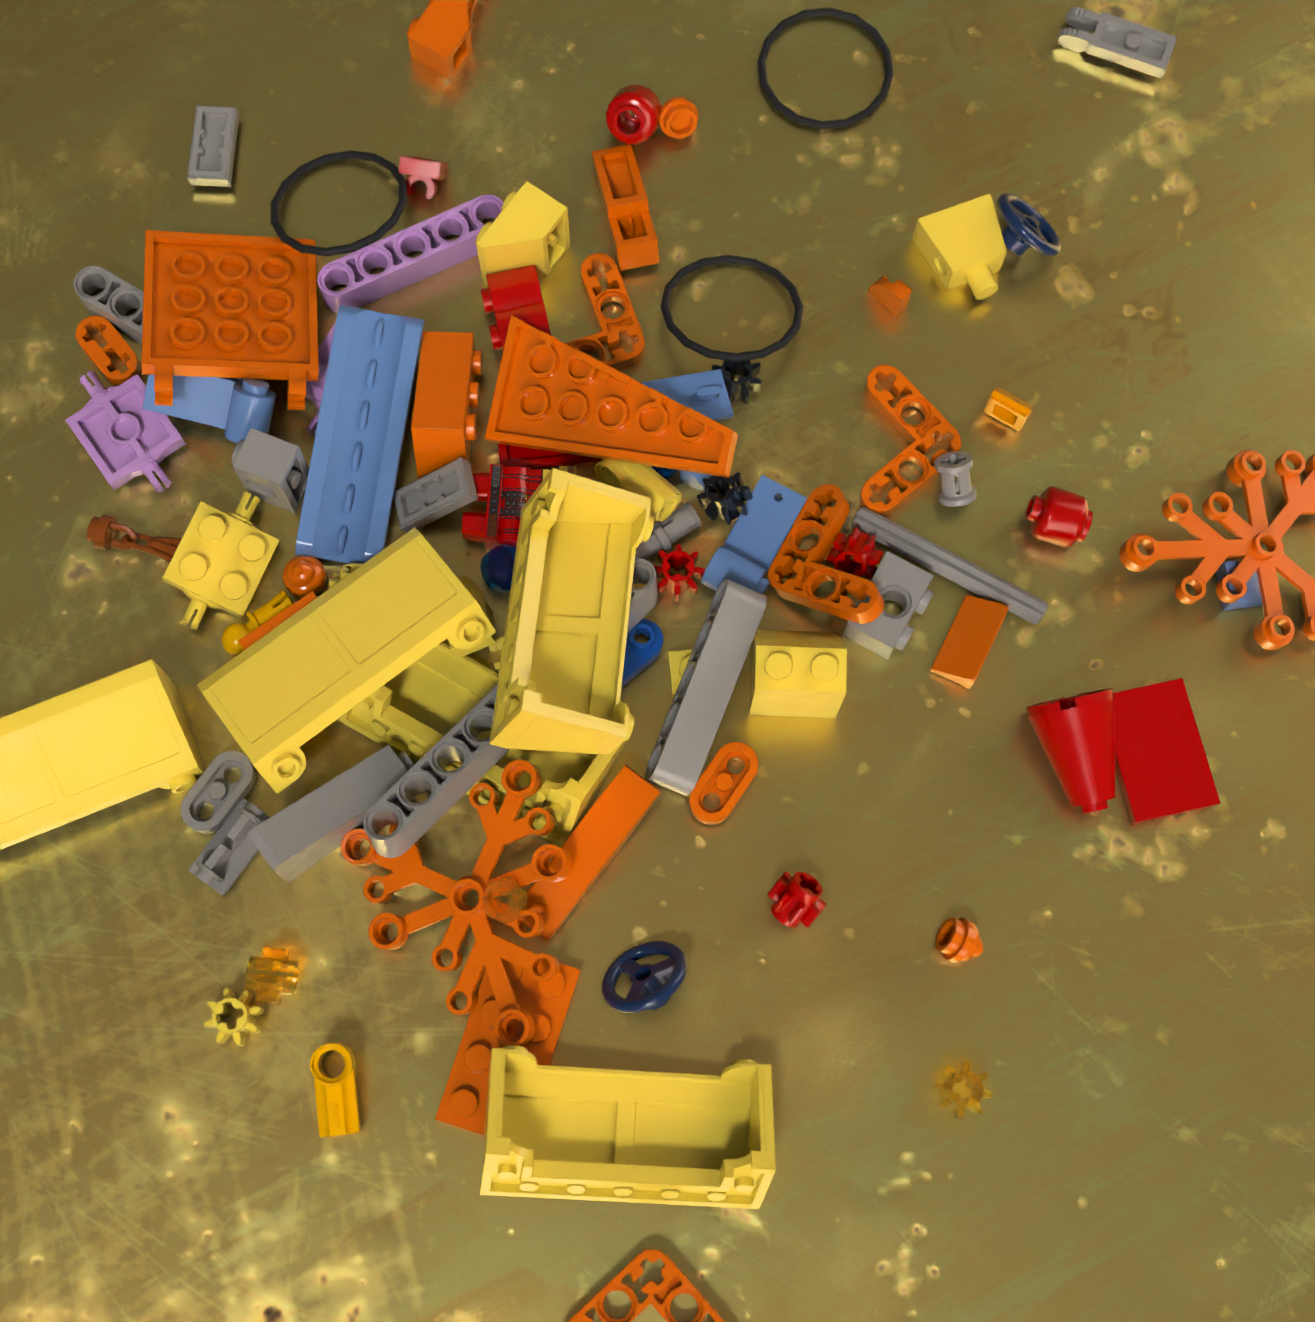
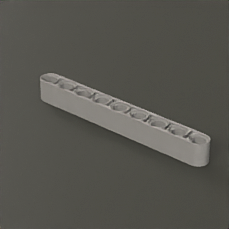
(463, 746)

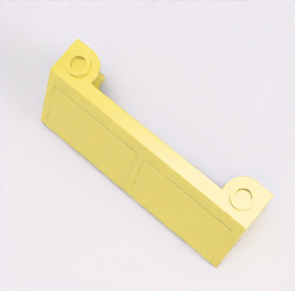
(569, 618)
(341, 653)
(435, 694)
(93, 751)
(628, 1133)

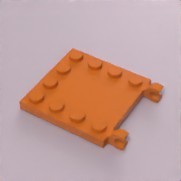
(229, 311)

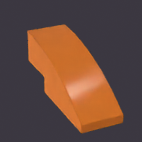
(625, 207)

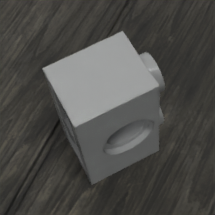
(271, 469)
(900, 583)

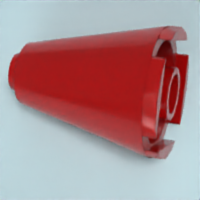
(1080, 745)

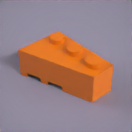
(445, 399)

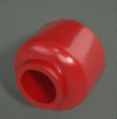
(633, 114)
(1059, 517)

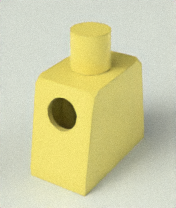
(963, 245)

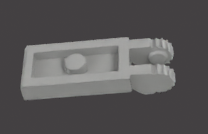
(1118, 41)

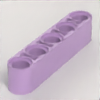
(393, 250)

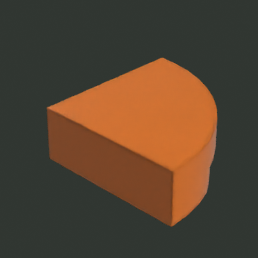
(892, 295)

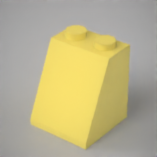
(797, 673)

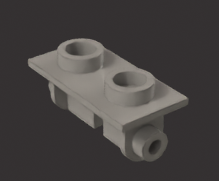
(229, 849)

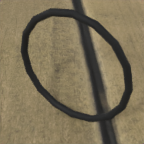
(832, 123)
(348, 248)
(721, 355)

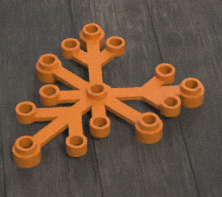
(1214, 548)
(489, 949)

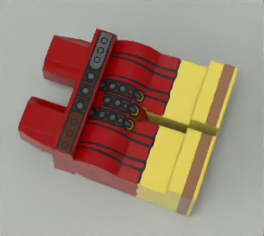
(505, 493)

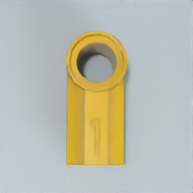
(336, 1096)

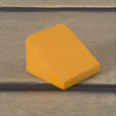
(1008, 408)

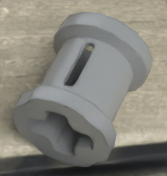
(961, 469)

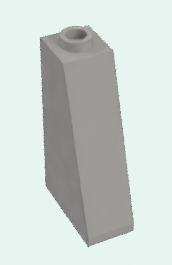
(320, 820)

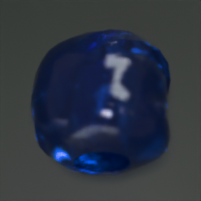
(498, 567)

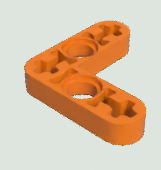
(615, 329)
(919, 437)
(809, 562)
(659, 1294)

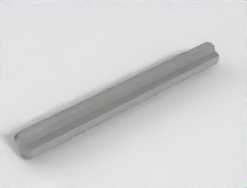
(950, 565)

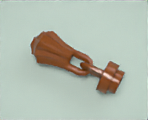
(104, 530)

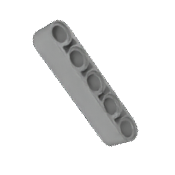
(113, 301)
(706, 687)

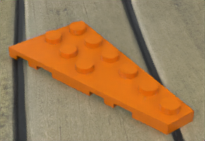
(582, 407)

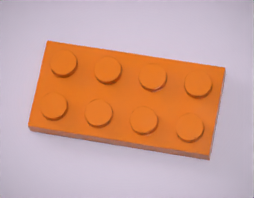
(546, 1002)

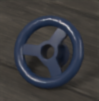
(1026, 227)
(651, 983)

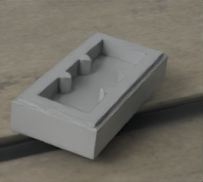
(213, 146)
(435, 495)

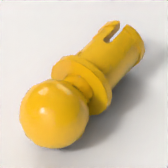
(238, 630)

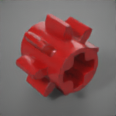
(855, 554)
(678, 560)
(796, 899)

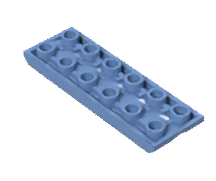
(359, 435)

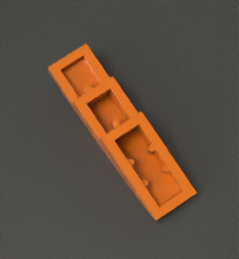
(592, 848)

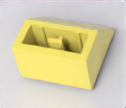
(525, 233)

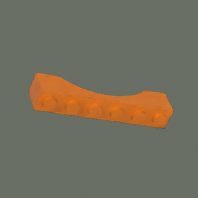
(442, 36)

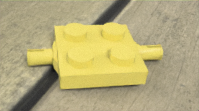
(220, 560)

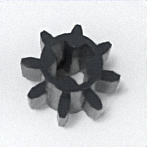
(747, 381)
(724, 497)

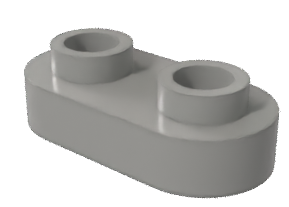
(215, 790)

